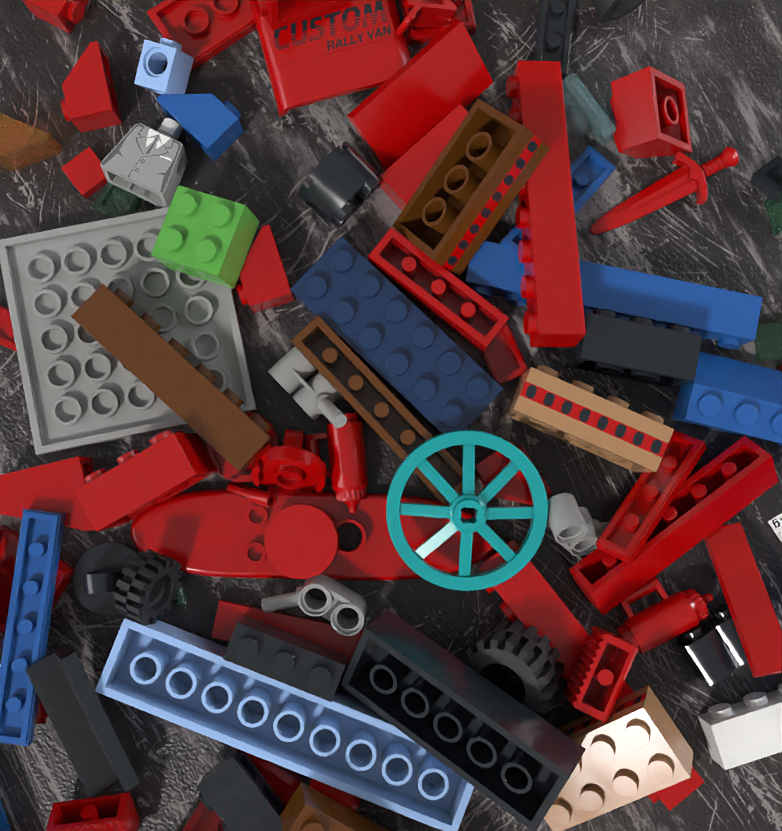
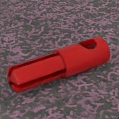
(252, 494)

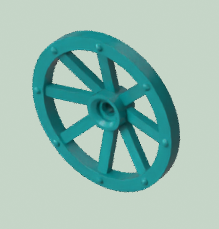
(467, 498)

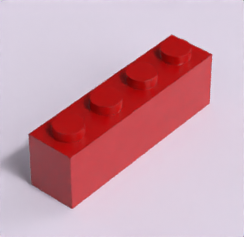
(437, 291)

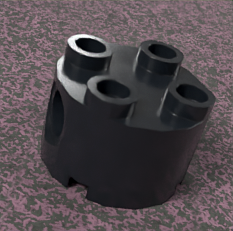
(338, 184)

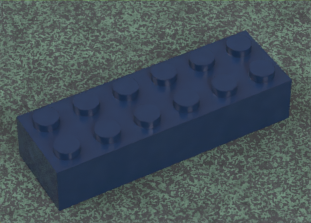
(395, 339)

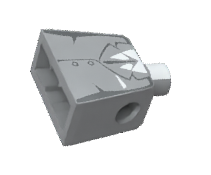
(148, 162)

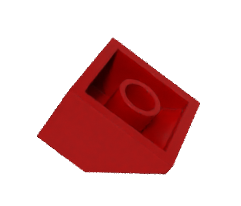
(650, 115)

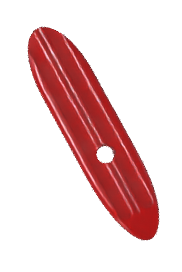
(225, 535)

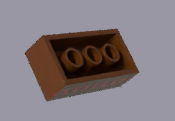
(470, 186)

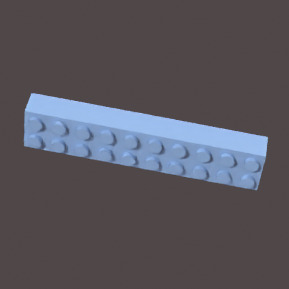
(328, 741)

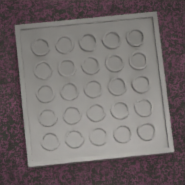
(69, 380)

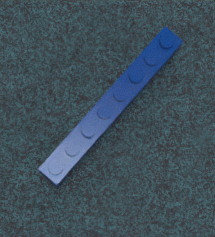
(704, 309)

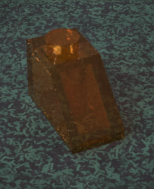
(24, 144)

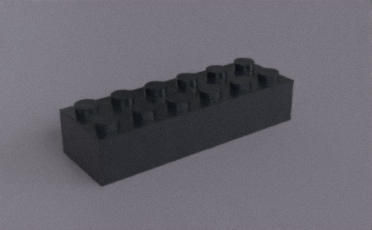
(461, 718)

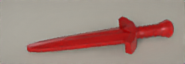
(671, 188)

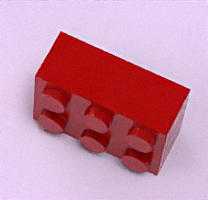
(144, 478)

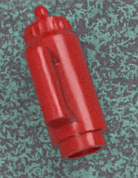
(346, 460)
(663, 619)

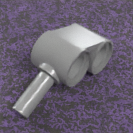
(308, 387)
(573, 525)
(337, 598)

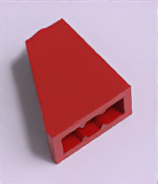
(48, 489)

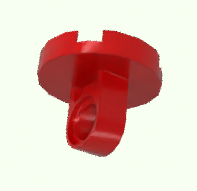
(289, 467)

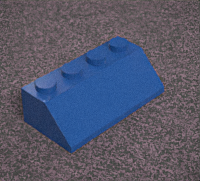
(733, 399)

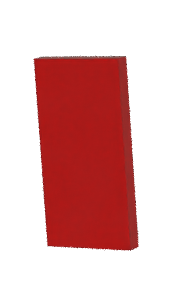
(421, 94)

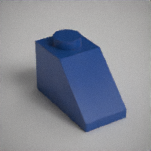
(204, 120)

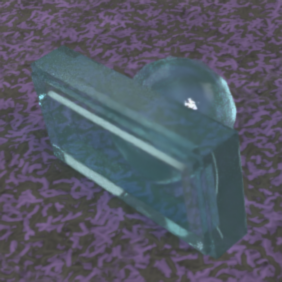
(585, 112)

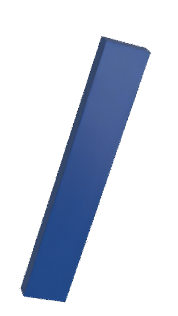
(28, 621)

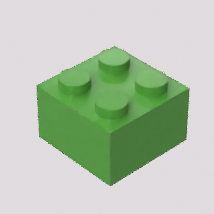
(205, 236)

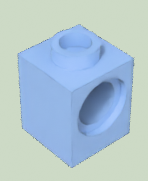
(151, 64)

